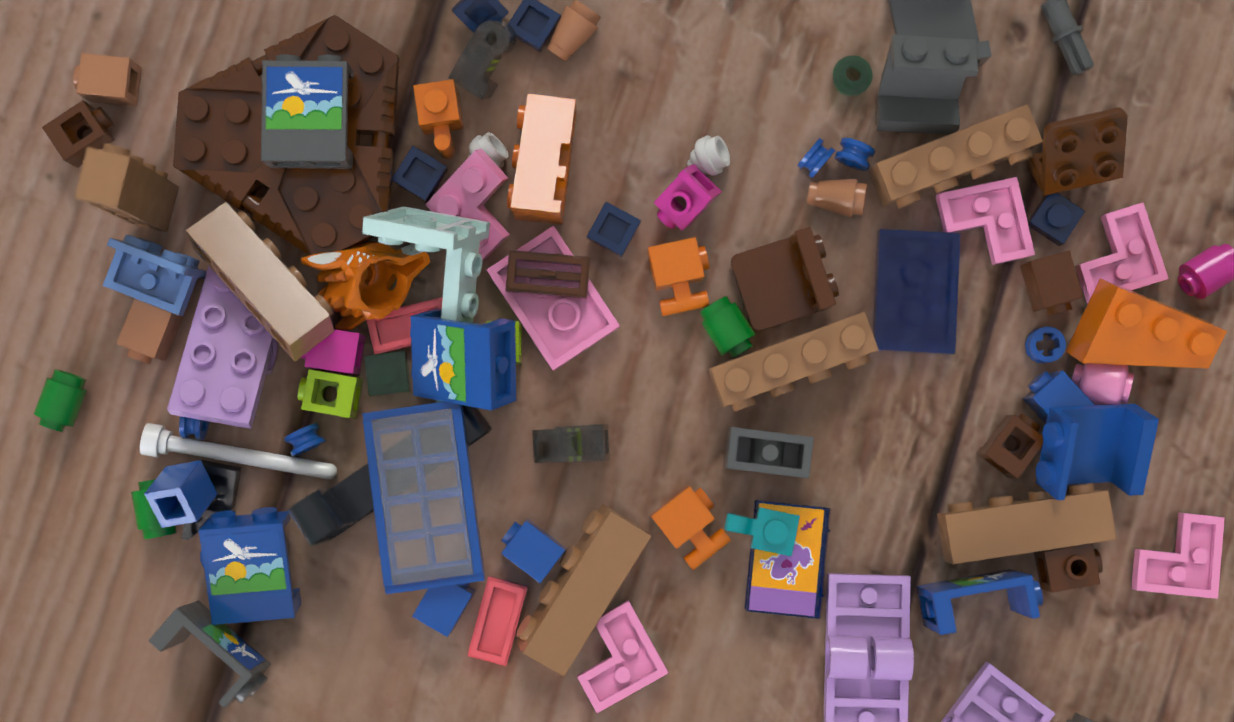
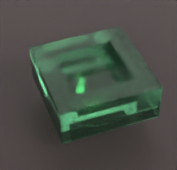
(387, 373)

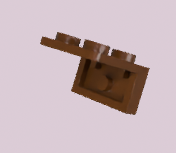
(1081, 151)
(784, 280)

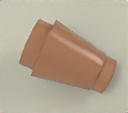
(573, 30)
(838, 196)

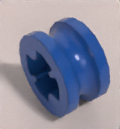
(854, 154)
(816, 157)
(1052, 354)
(192, 426)
(304, 439)

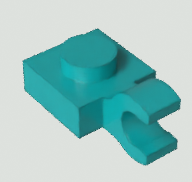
(770, 530)

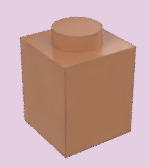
(107, 79)
(148, 332)

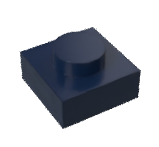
(475, 12)
(534, 23)
(419, 174)
(1055, 218)
(613, 229)

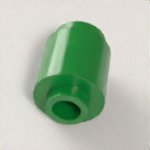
(727, 327)
(60, 400)
(145, 516)

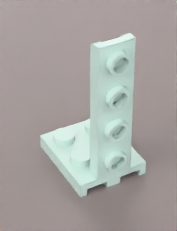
(430, 233)

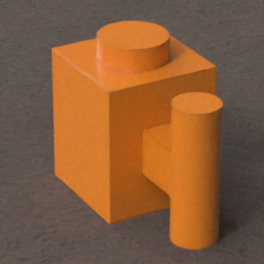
(439, 113)
(676, 267)
(684, 519)

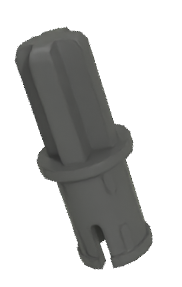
(1067, 35)

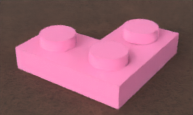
(468, 192)
(998, 210)
(1134, 254)
(1193, 566)
(632, 662)

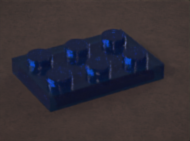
(916, 291)

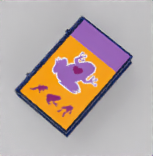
(788, 583)

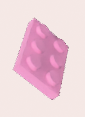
(556, 324)

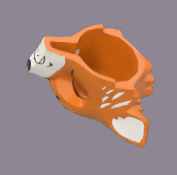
(362, 279)

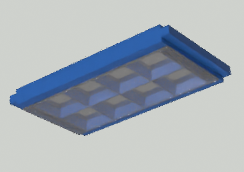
(423, 497)

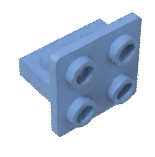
(152, 276)

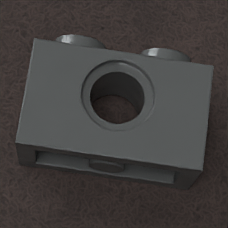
(768, 452)

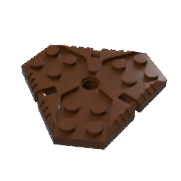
(305, 206)

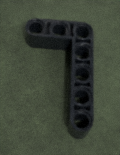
(336, 509)

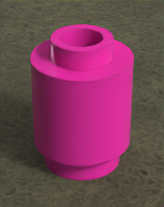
(1207, 271)

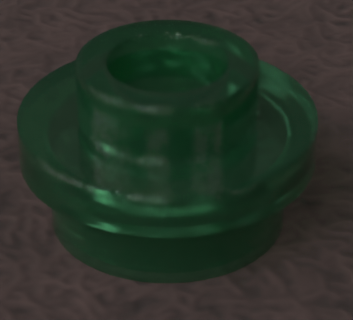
(849, 87)

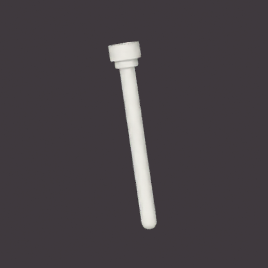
(158, 441)

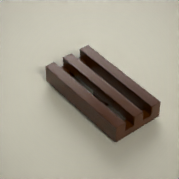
(513, 272)

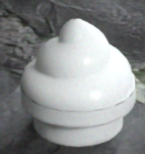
(492, 146)
(710, 155)

